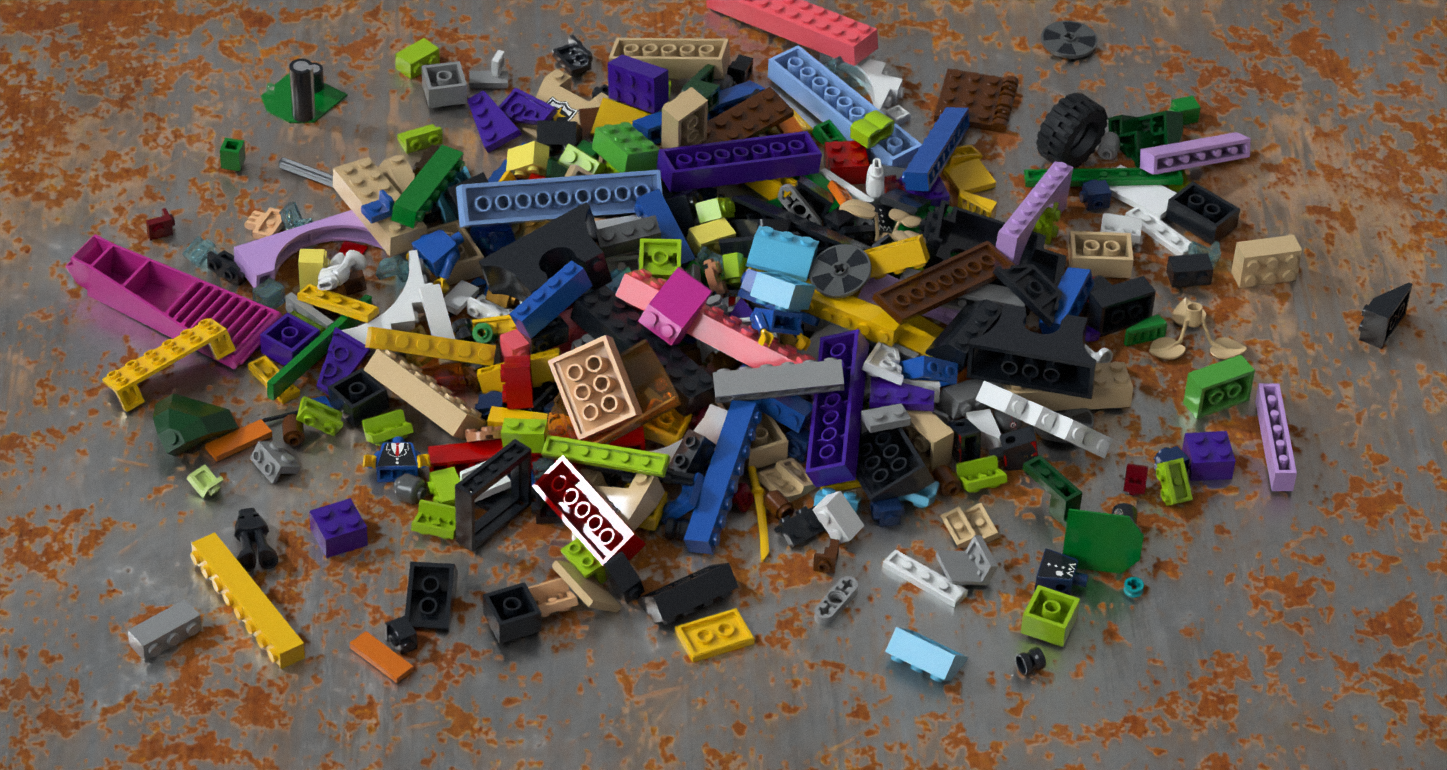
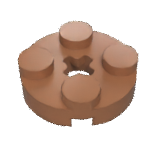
(714, 278)
(483, 434)

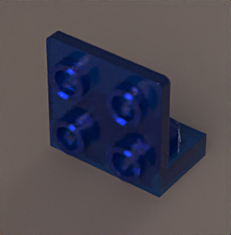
(492, 238)

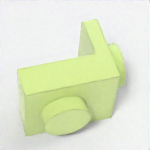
(205, 481)

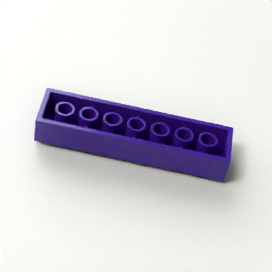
(739, 161)
(837, 414)

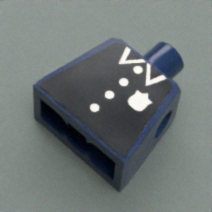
(1059, 572)

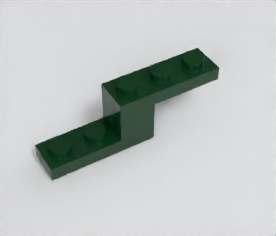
(703, 84)
(1063, 493)

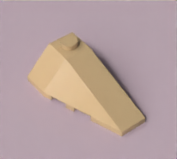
(398, 172)

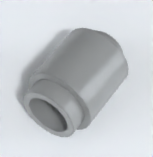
(1109, 146)

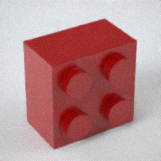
(847, 161)
(518, 384)

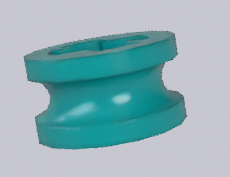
(1133, 581)

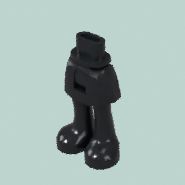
(252, 528)

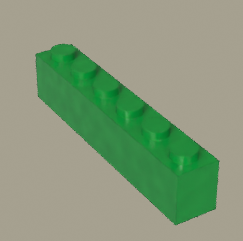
(427, 186)

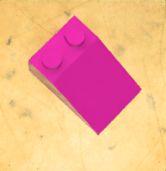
(675, 307)

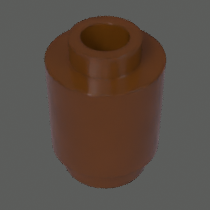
(292, 430)
(948, 481)
(778, 504)

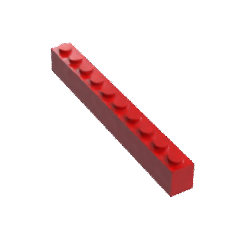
(469, 454)

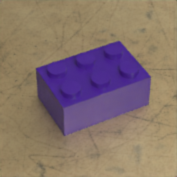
(638, 83)

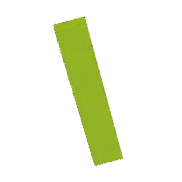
(606, 456)

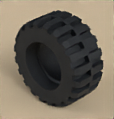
(1072, 130)

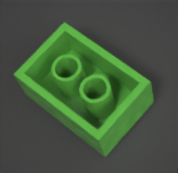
(625, 148)
(1218, 386)

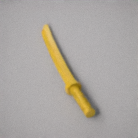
(758, 493)

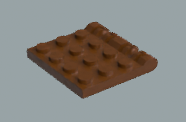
(986, 96)

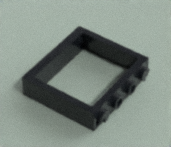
(512, 458)

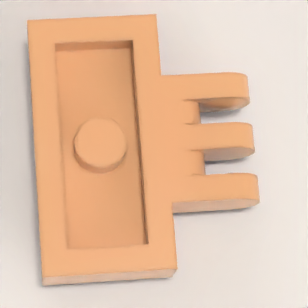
(264, 223)

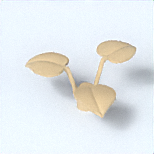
(866, 210)
(1192, 314)

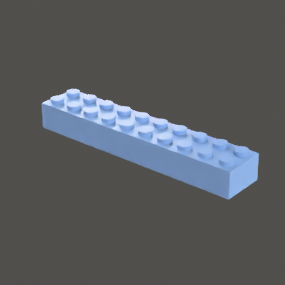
(833, 99)
(552, 197)

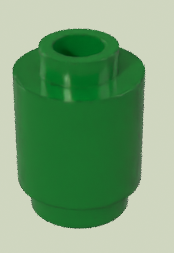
(490, 333)

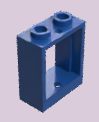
(930, 369)

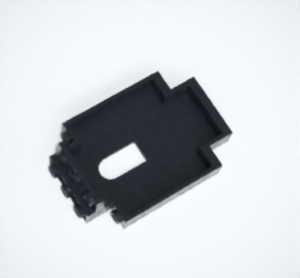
(967, 229)

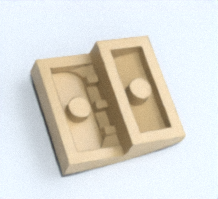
(788, 478)
(967, 523)

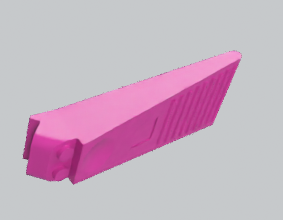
(168, 297)

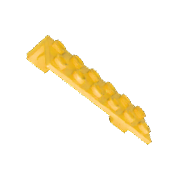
(125, 379)

